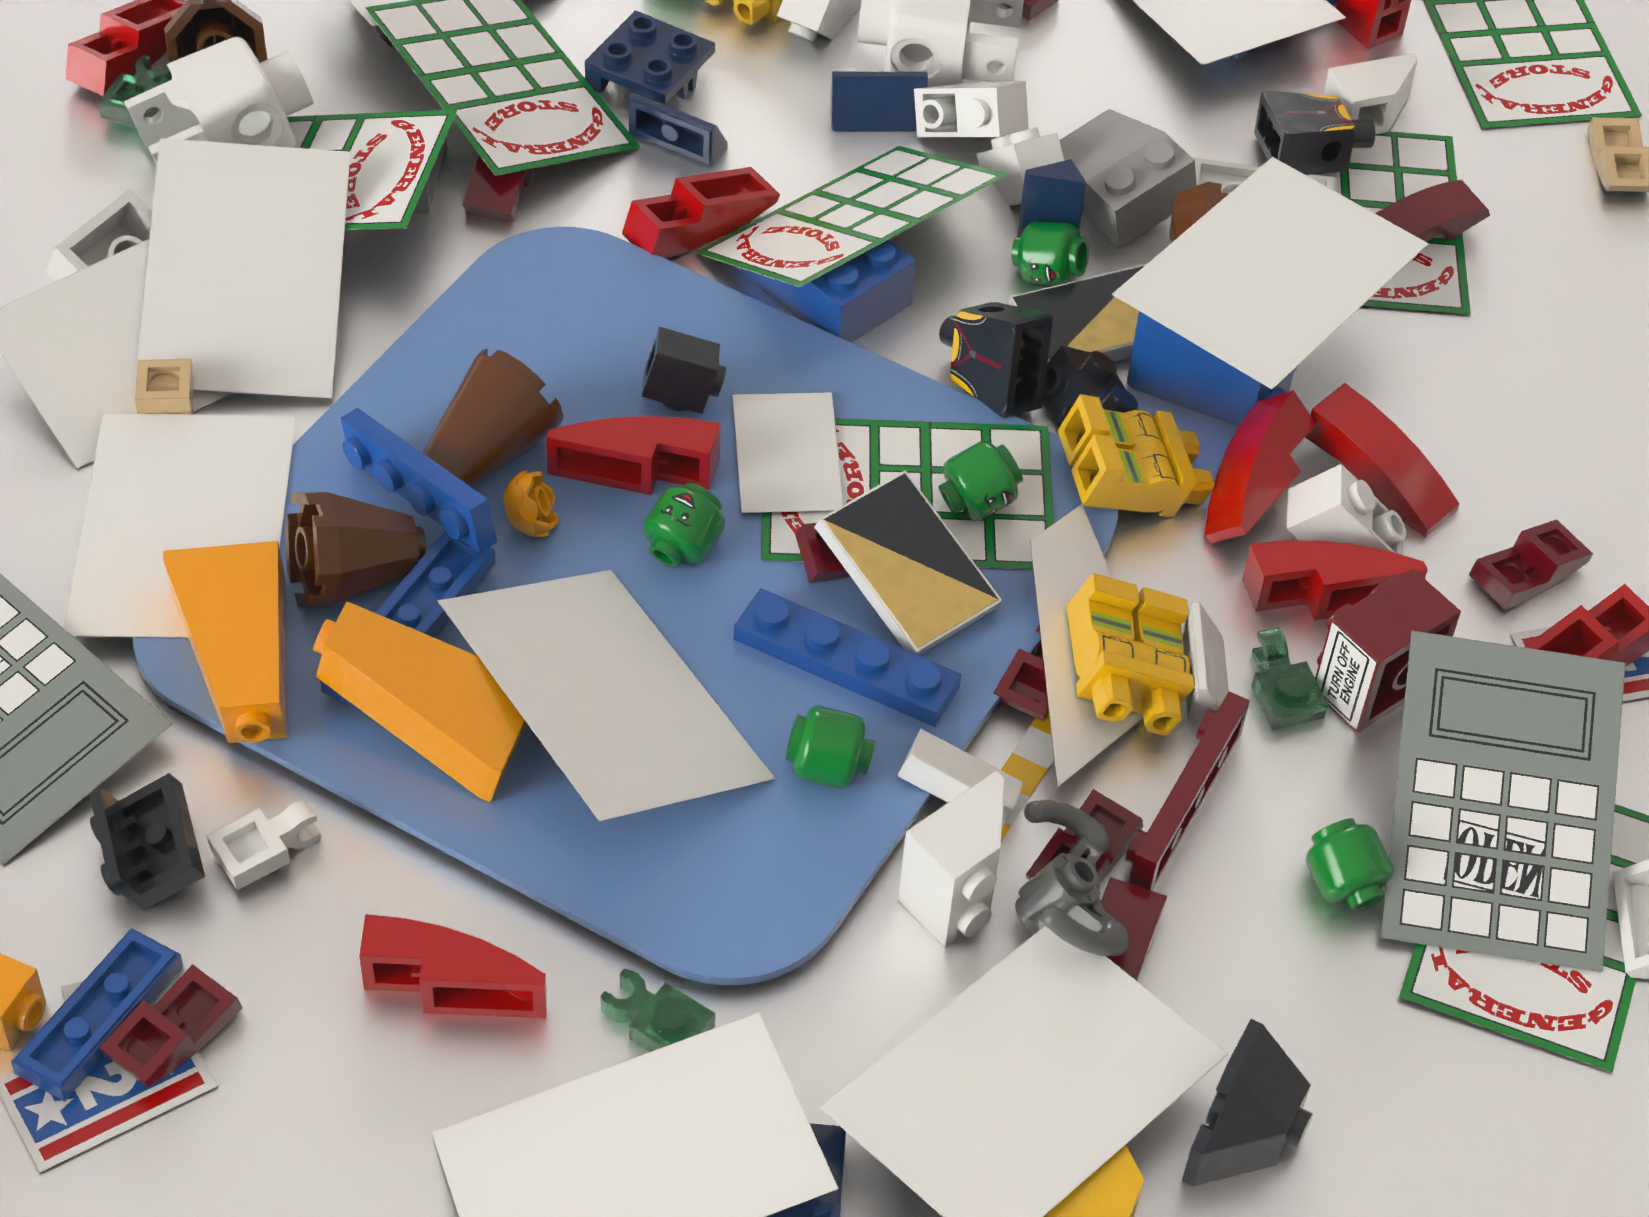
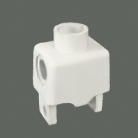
(937, 38)
(225, 98)

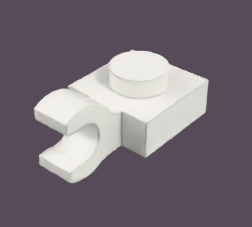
(259, 846)

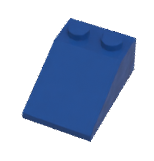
(851, 296)

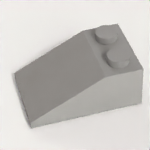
(1127, 174)

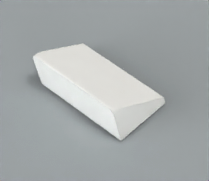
(1207, 660)
(951, 771)

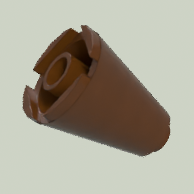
(492, 418)

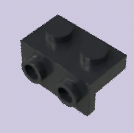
(1085, 373)
(147, 841)

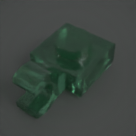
(1285, 690)

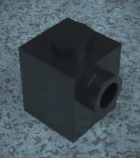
(682, 371)

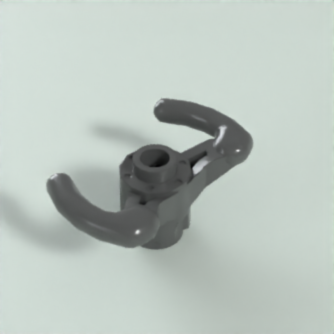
(1067, 889)

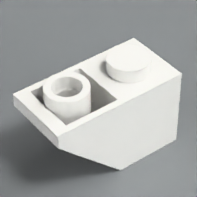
(1373, 88)
(972, 109)
(1016, 154)
(1342, 511)

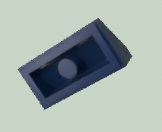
(874, 100)
(675, 130)
(1052, 194)

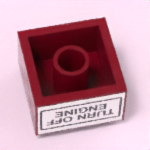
(1369, 647)

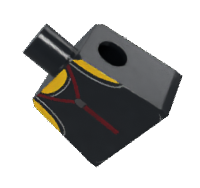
(1310, 131)
(1000, 355)

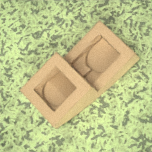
(1619, 154)
(164, 386)

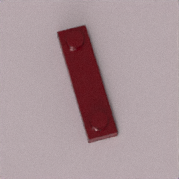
(1217, 735)

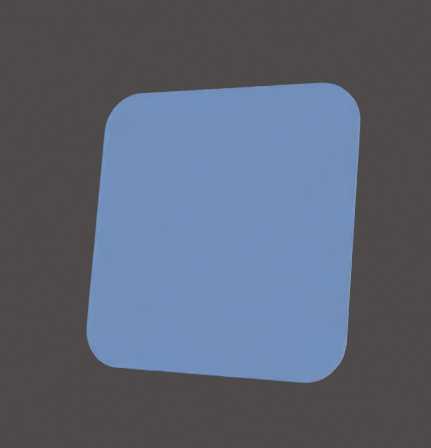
(704, 885)

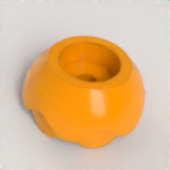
(530, 504)

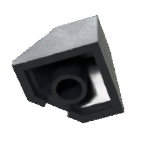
(1252, 1113)

